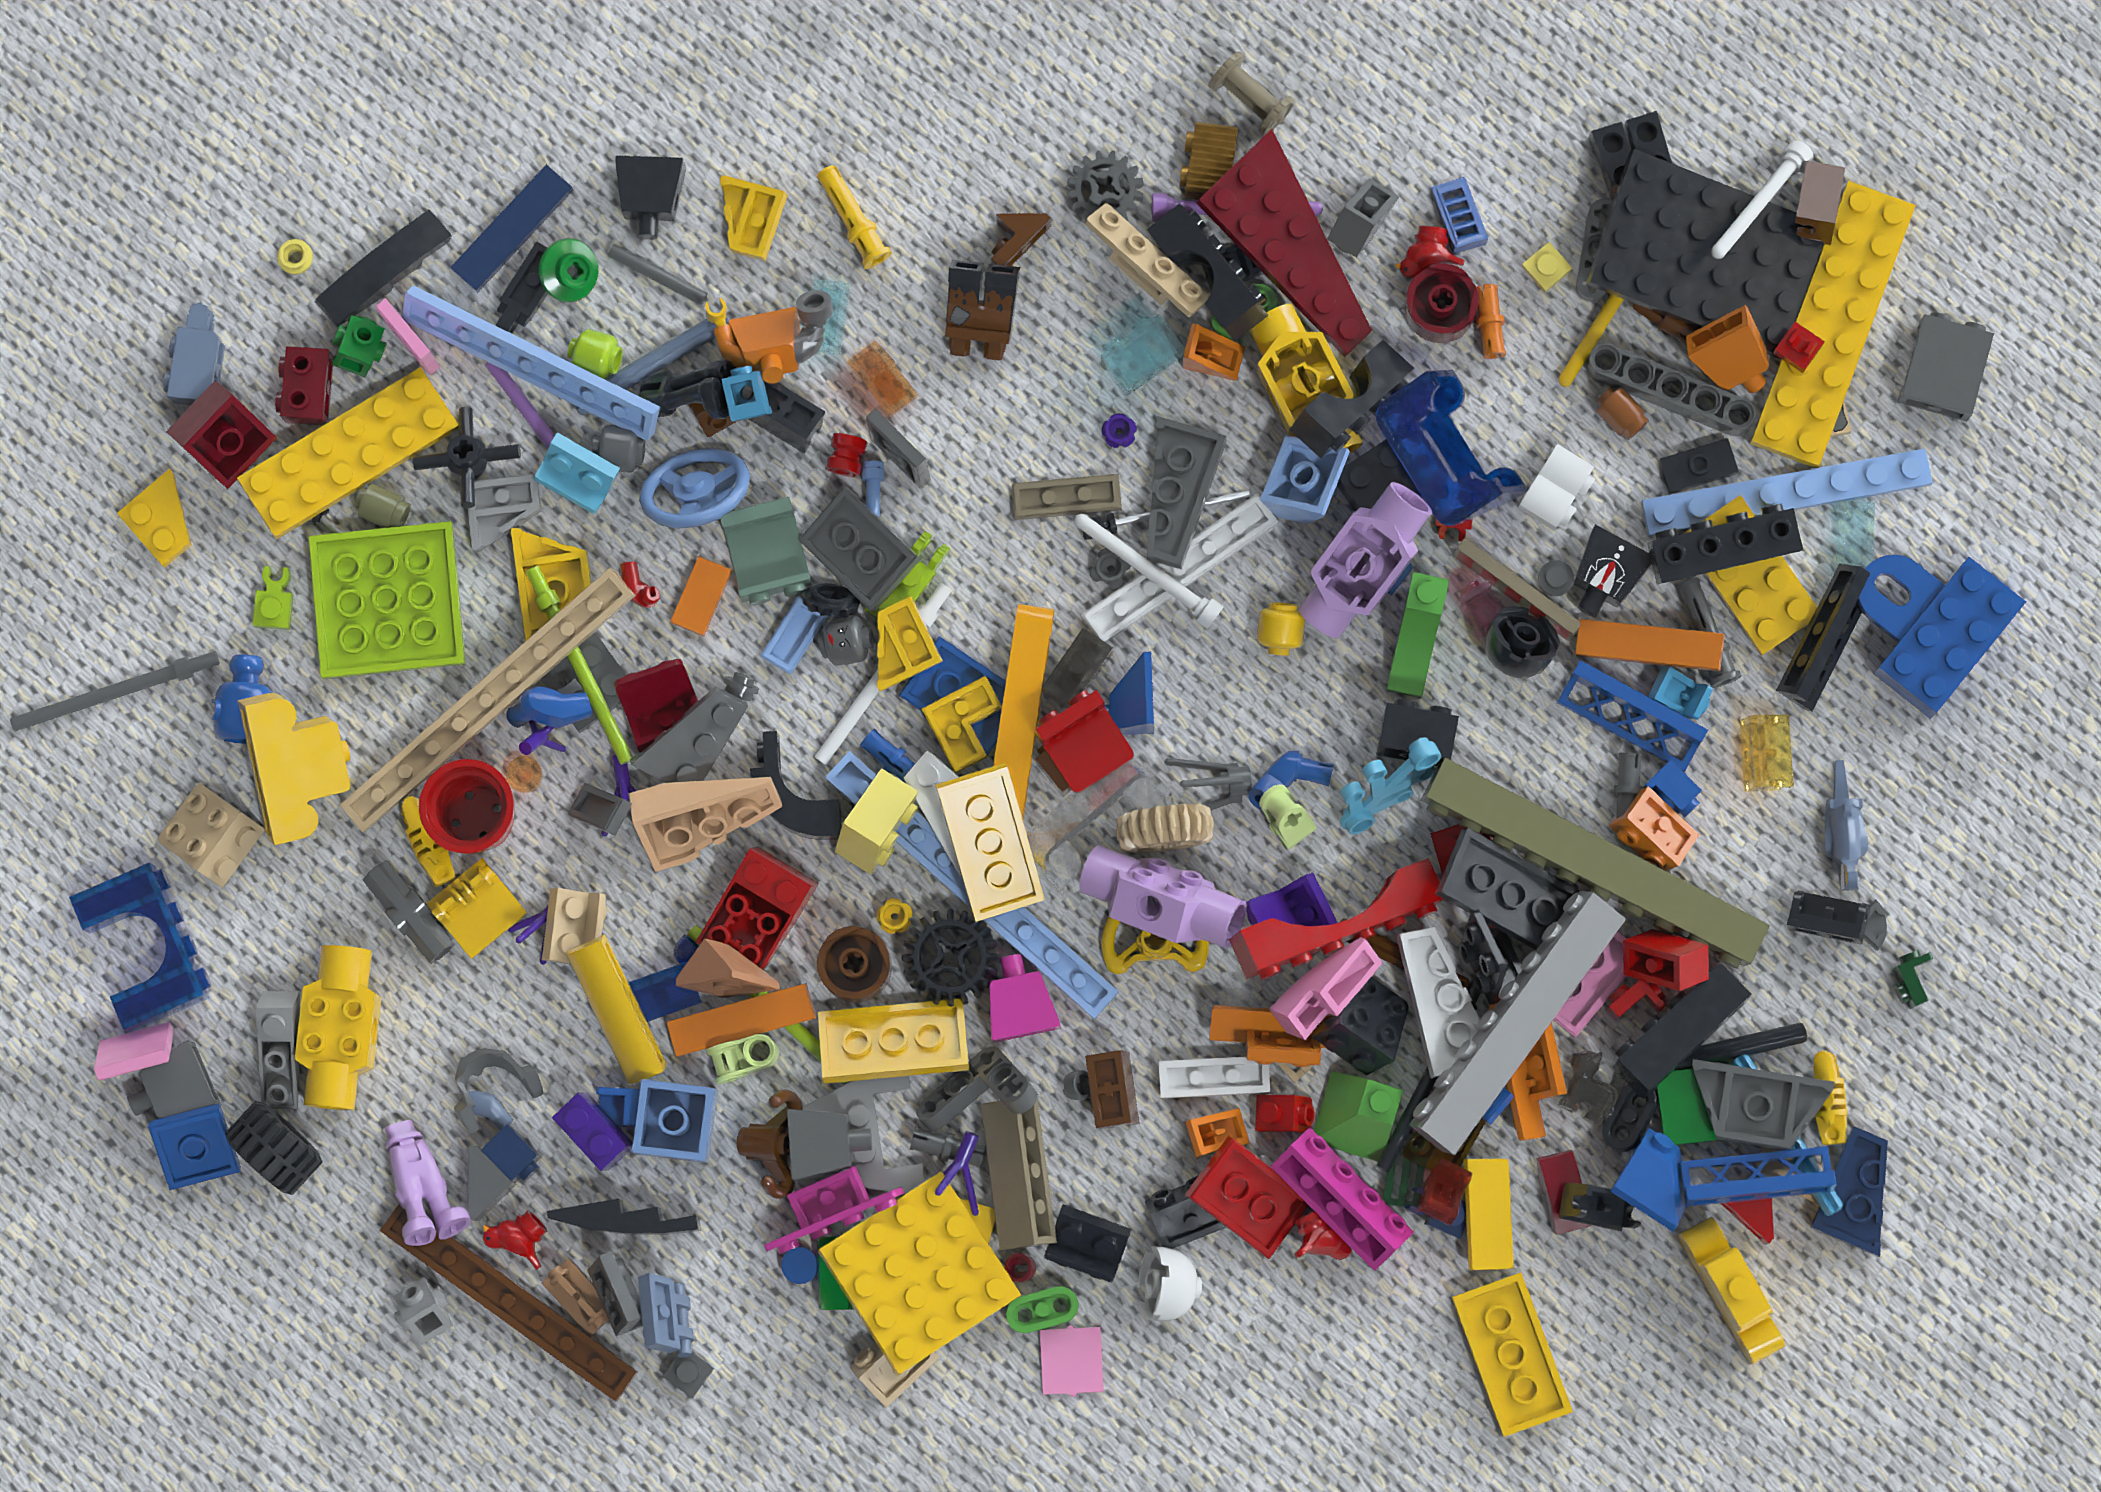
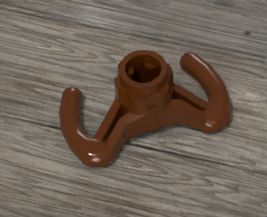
(771, 1145)

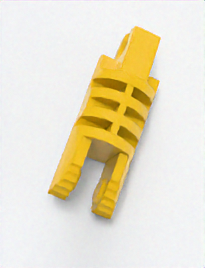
(431, 856)
(1833, 1114)

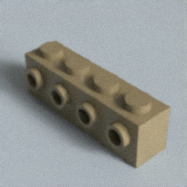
(1018, 1176)

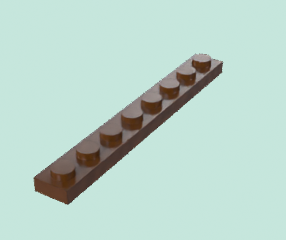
(518, 1309)

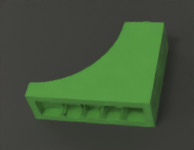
(1417, 634)

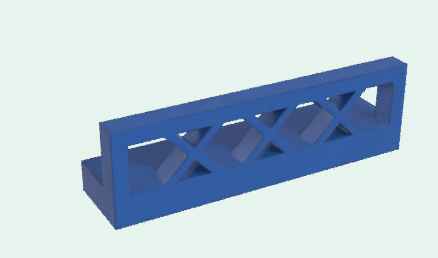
(1637, 703)
(1759, 1187)

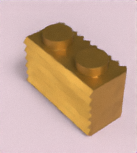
(1211, 157)

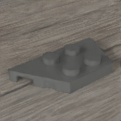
(1758, 1104)

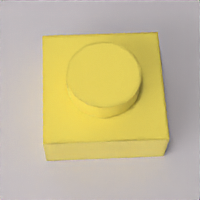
(1546, 267)

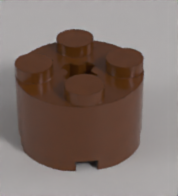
(835, 956)

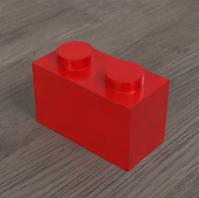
(1665, 960)

